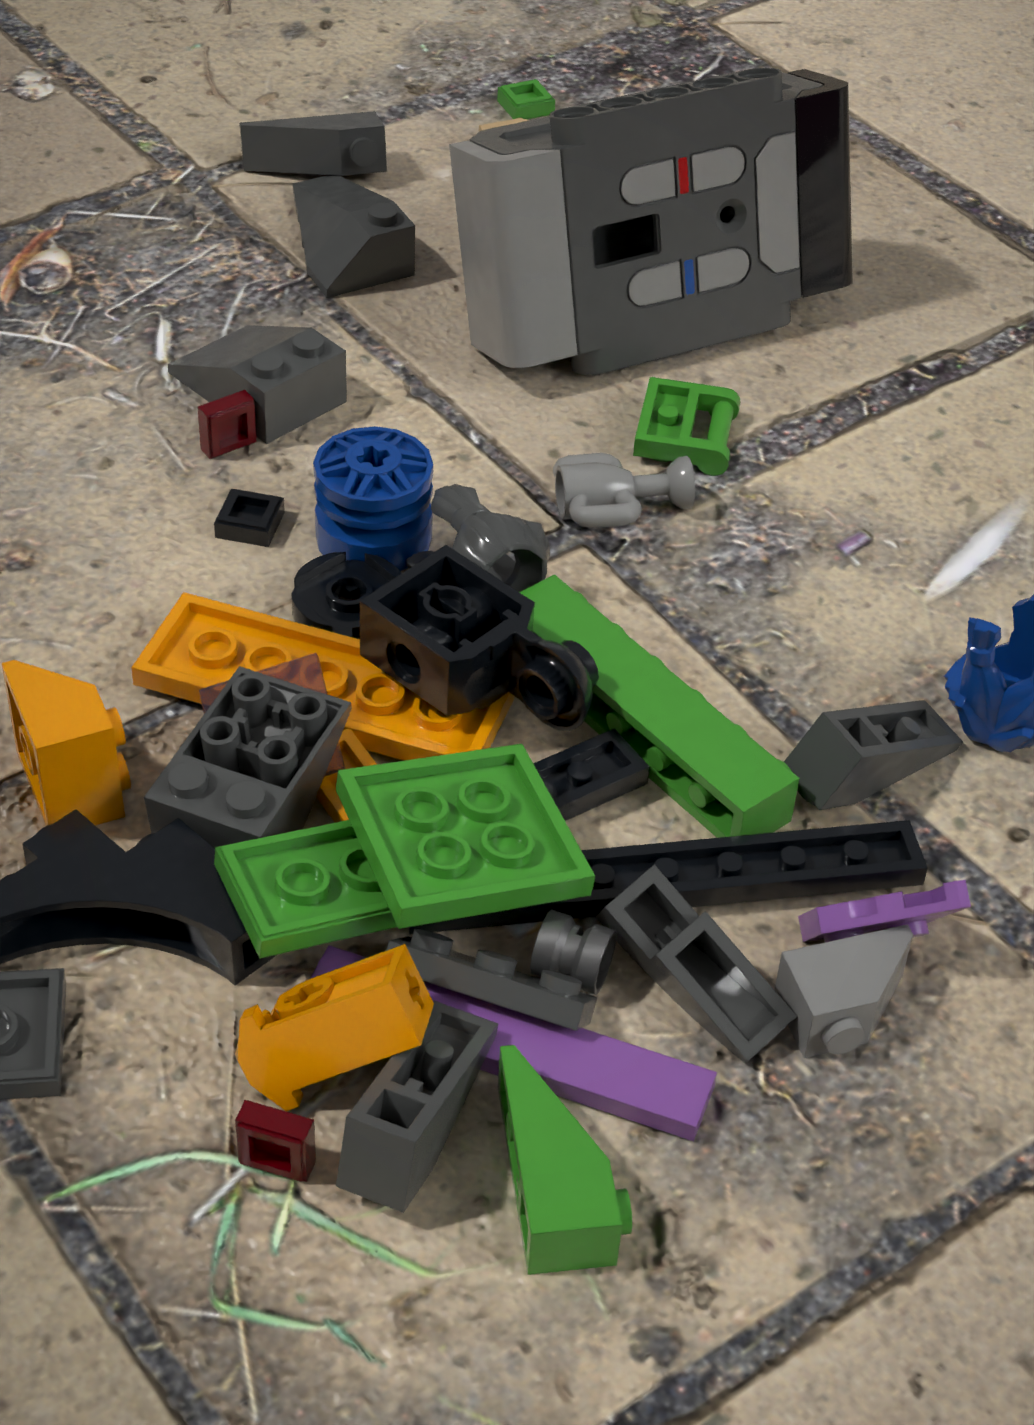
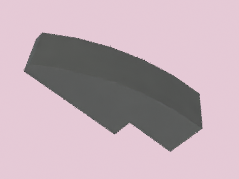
(696, 964)

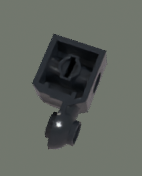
(471, 640)

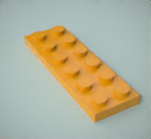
(209, 640)

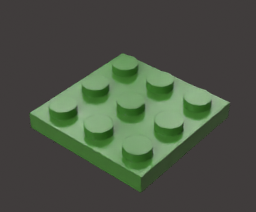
(462, 835)

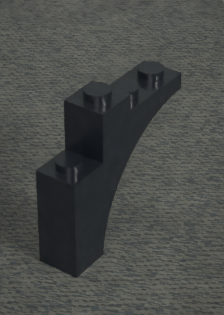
(153, 897)

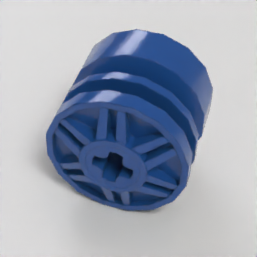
(373, 495)

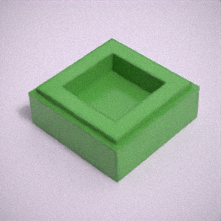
(526, 99)

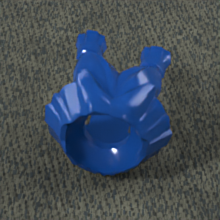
(996, 683)

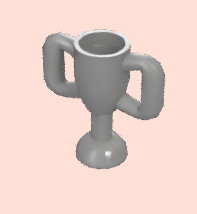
(603, 494)

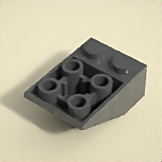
(250, 761)

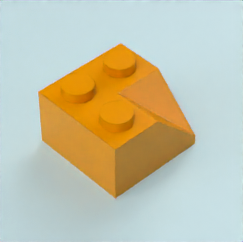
(67, 744)

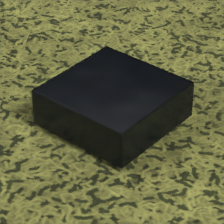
(249, 517)

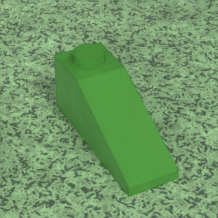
(559, 1177)

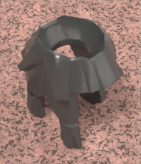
(488, 536)

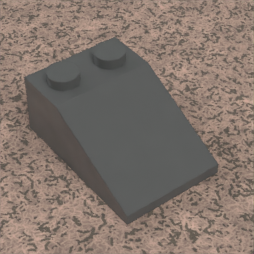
(285, 369)

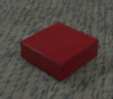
(227, 424)
(275, 1141)

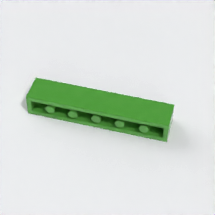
(686, 741)

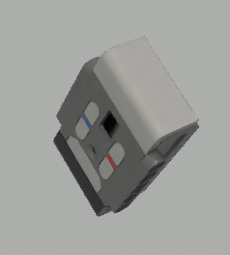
(655, 219)

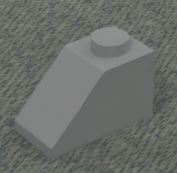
(841, 988)

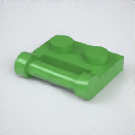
(669, 420)

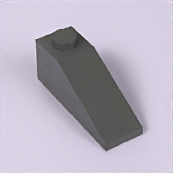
(316, 145)
(867, 750)
(411, 1108)

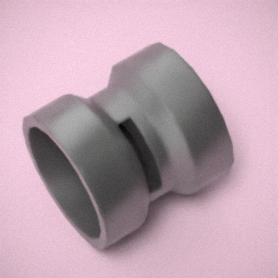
(570, 951)

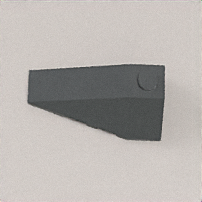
(352, 235)

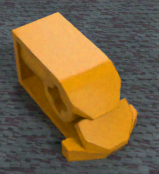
(334, 1025)

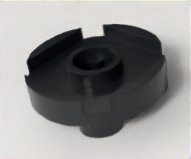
(330, 577)

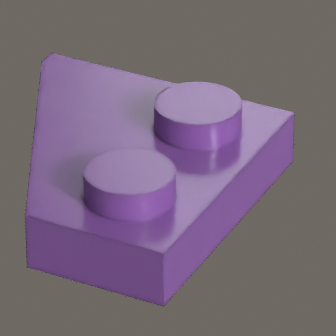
(884, 912)

